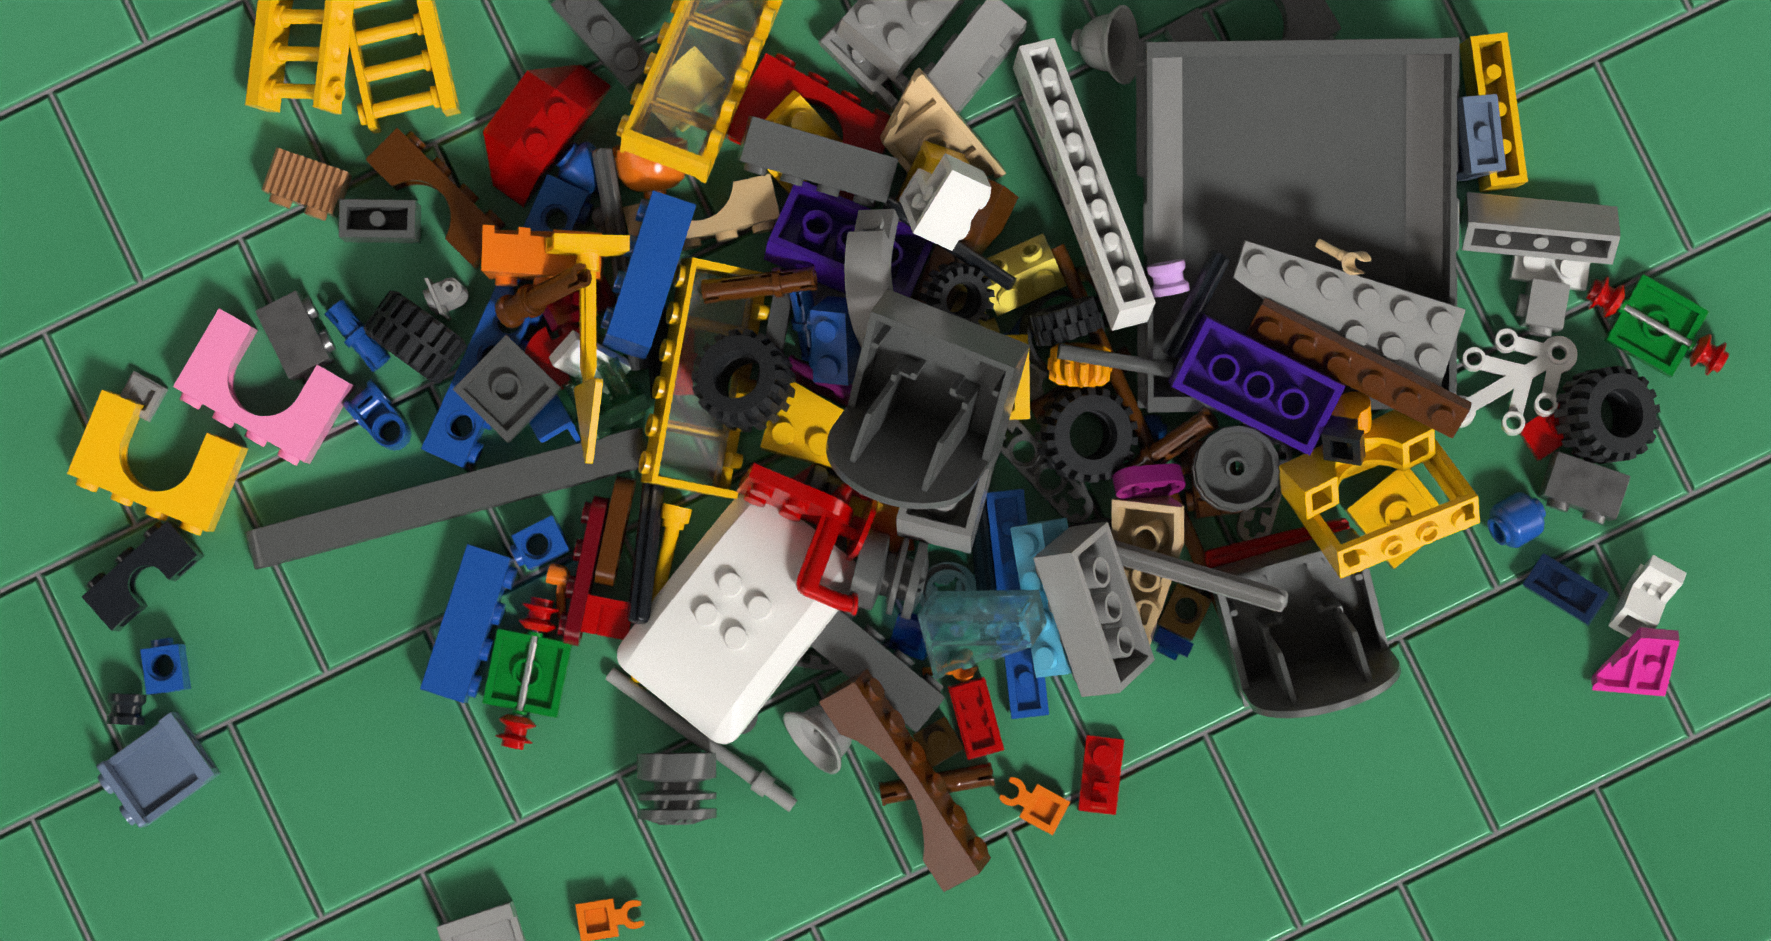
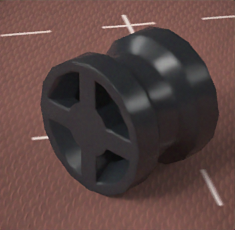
(126, 709)

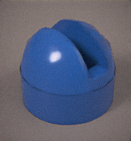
(1157, 428)

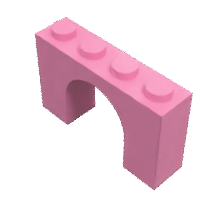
(210, 381)

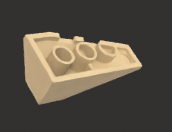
(1154, 526)

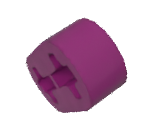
(1148, 481)

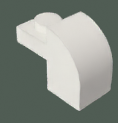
(1646, 596)

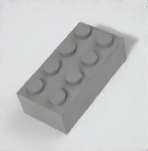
(1094, 609)

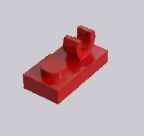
(1100, 774)

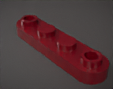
(587, 553)

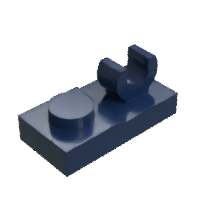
(1565, 589)

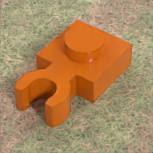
(1041, 806)
(601, 918)

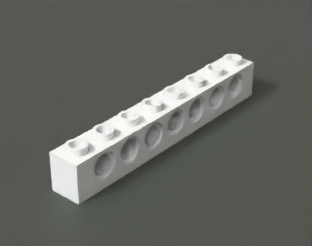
(1083, 184)

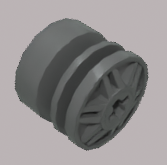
(889, 573)
(676, 786)

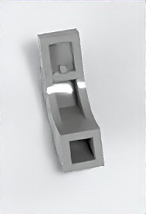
(868, 264)

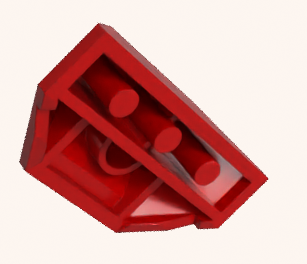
(538, 126)

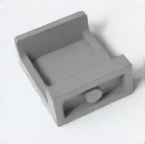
(493, 924)

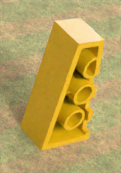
(803, 428)

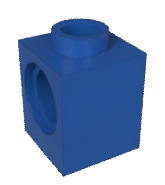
(556, 539)
(177, 679)

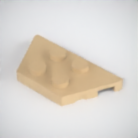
(929, 117)

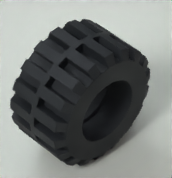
(414, 336)
(723, 360)
(1632, 410)
(1116, 434)

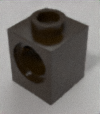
(1184, 628)

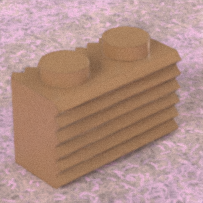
(305, 183)

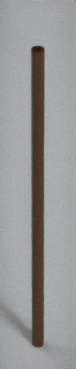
(1123, 390)

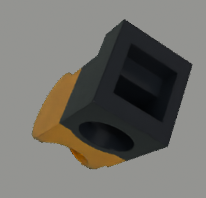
(1346, 428)

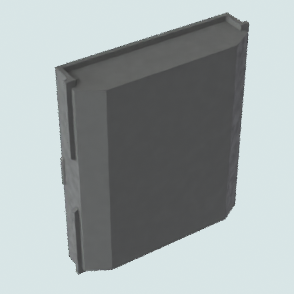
(1291, 151)

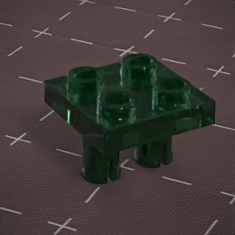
(624, 404)

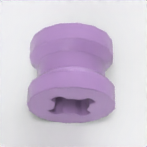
(1168, 278)

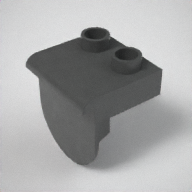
(925, 405)
(1321, 648)

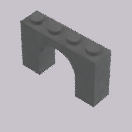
(1300, 20)

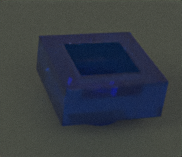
(908, 637)
(1171, 644)

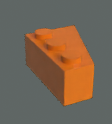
(522, 256)

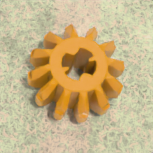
(1076, 373)

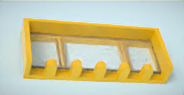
(696, 82)
(686, 443)

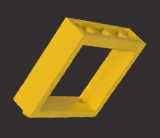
(1404, 535)

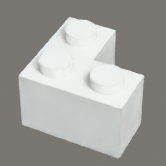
(945, 202)

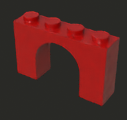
(777, 79)

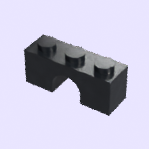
(115, 594)

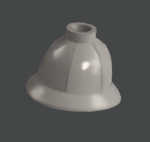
(1110, 43)
(817, 738)

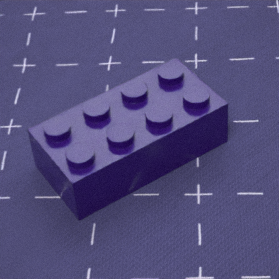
(815, 232)
(1256, 384)

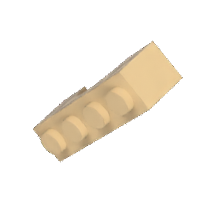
(749, 207)

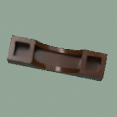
(404, 165)

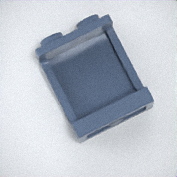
(1479, 137)
(157, 771)

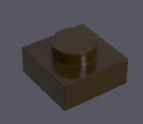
(938, 741)

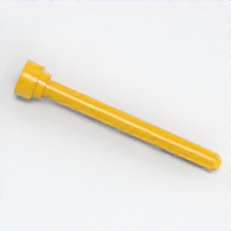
(674, 520)

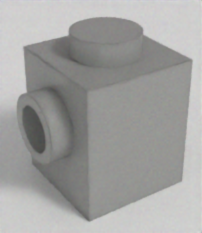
(1543, 307)

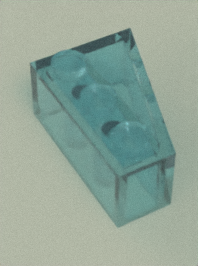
(978, 626)

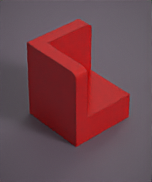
(606, 617)

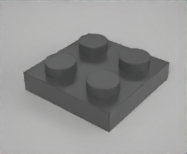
(507, 389)

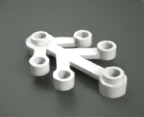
(1520, 376)

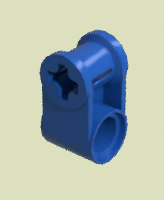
(374, 412)

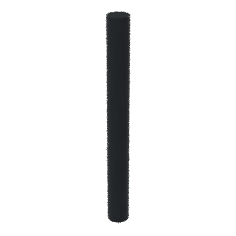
(965, 253)

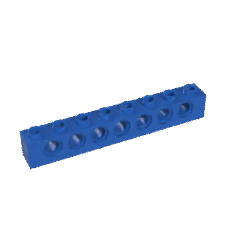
(441, 440)

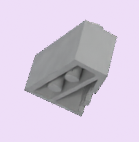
(976, 52)

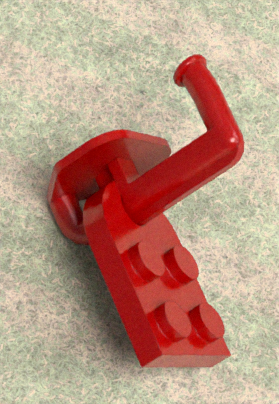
(828, 512)

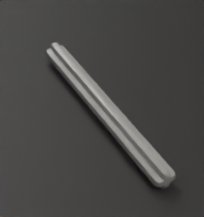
(1202, 577)

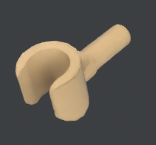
(1346, 258)

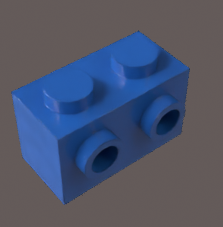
(833, 341)

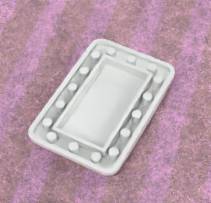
(732, 620)

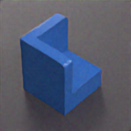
(553, 420)

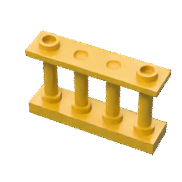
(272, 51)
(431, 59)

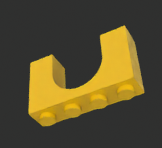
(104, 463)

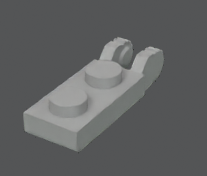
(861, 69)

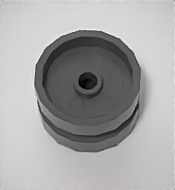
(1257, 462)

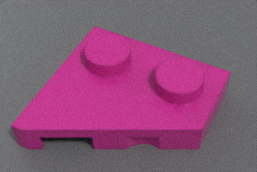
(1640, 664)

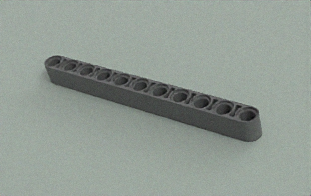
(444, 499)

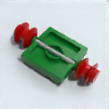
(1656, 326)
(527, 673)

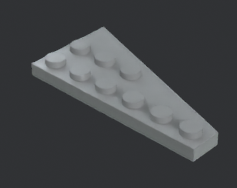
(1377, 316)

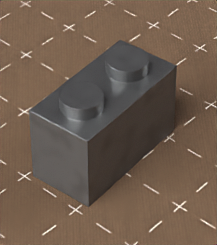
(295, 335)
(1583, 487)

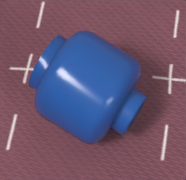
(578, 168)
(1516, 520)

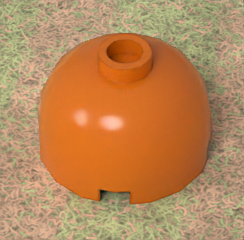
(644, 175)

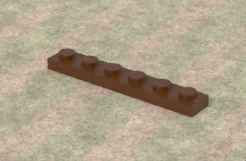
(1359, 368)

